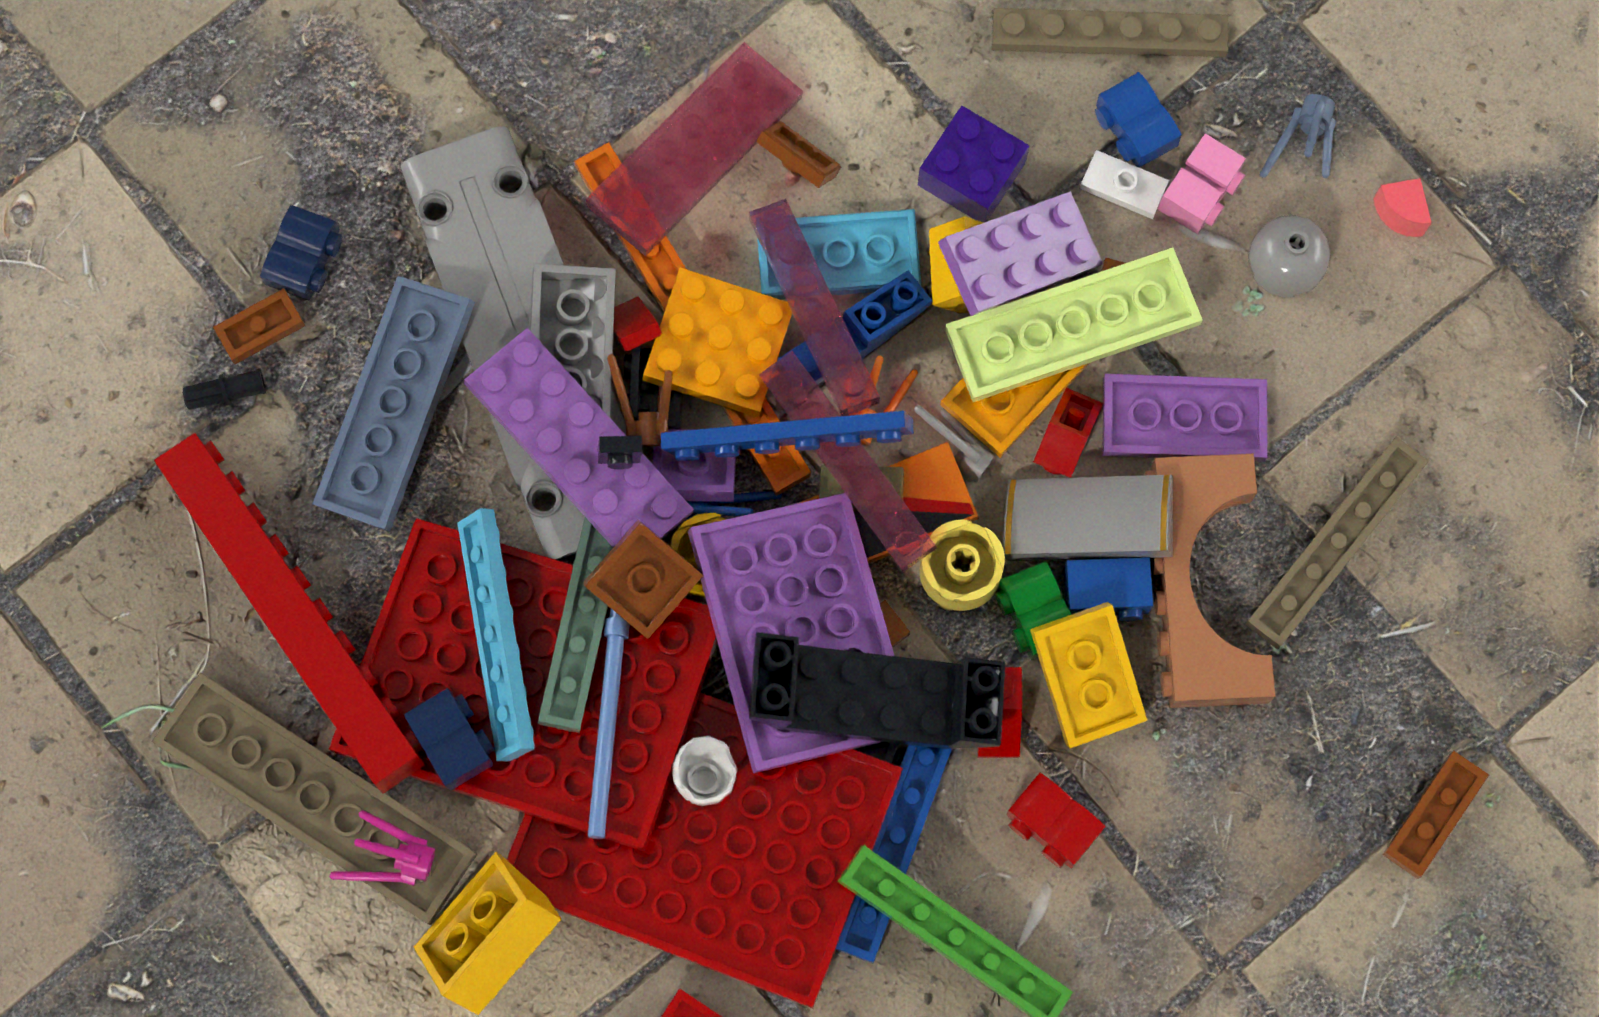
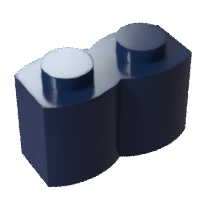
(301, 252)
(449, 738)

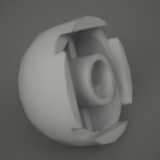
(1289, 256)

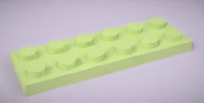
(1073, 324)

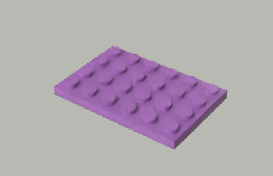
(795, 576)

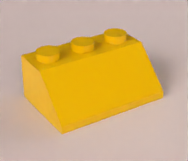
(486, 934)

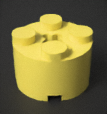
(971, 545)

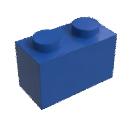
(1119, 581)

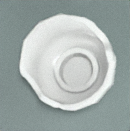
(704, 771)

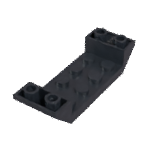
(876, 695)

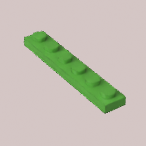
(954, 935)

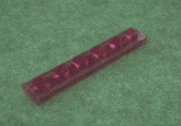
(814, 308)
(851, 466)

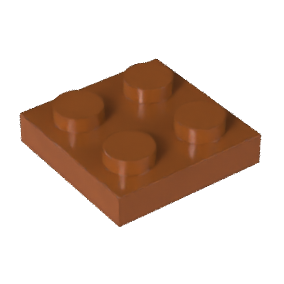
(643, 579)

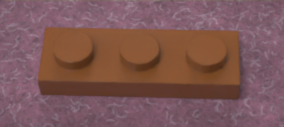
(1435, 814)

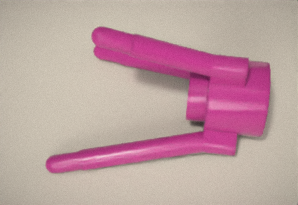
(412, 859)

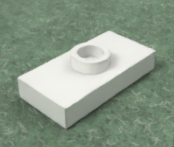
(1124, 184)

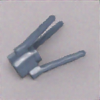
(1315, 120)

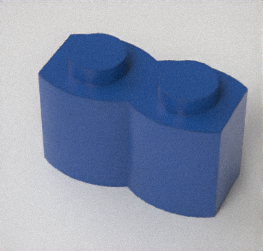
(1137, 120)

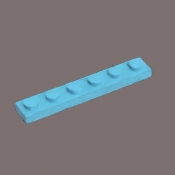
(495, 635)

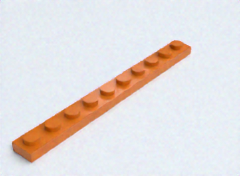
(660, 271)

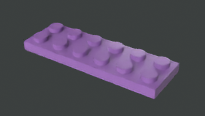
(561, 433)

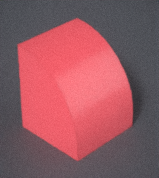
(1403, 207)

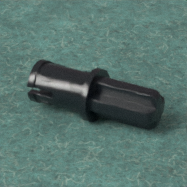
(224, 389)

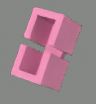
(1199, 187)

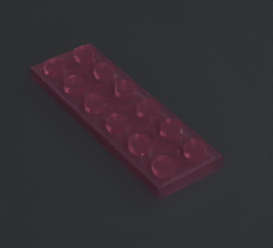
(693, 149)

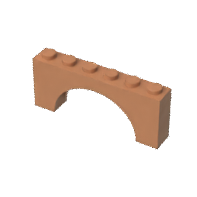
(1198, 661)

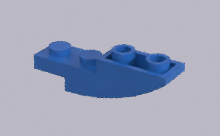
(875, 318)

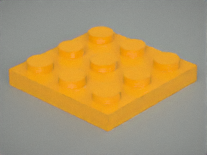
(718, 341)

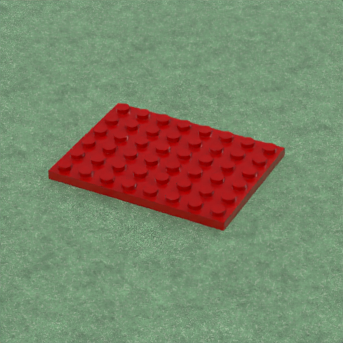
(430, 644)
(729, 881)

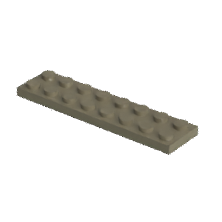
(306, 792)

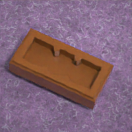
(799, 154)

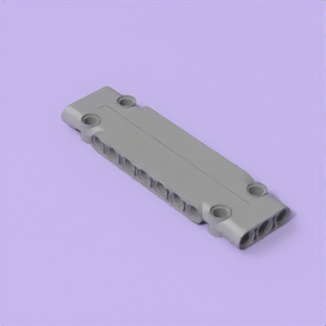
(488, 255)

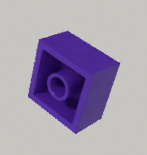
(973, 165)

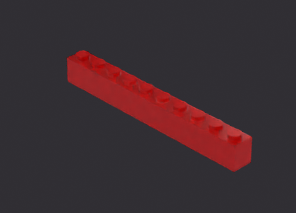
(290, 613)

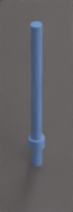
(616, 631)

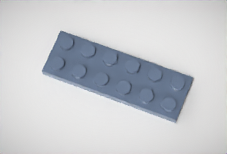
(393, 403)

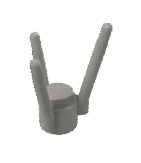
(972, 455)

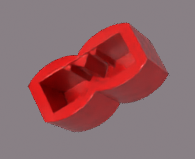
(1054, 821)

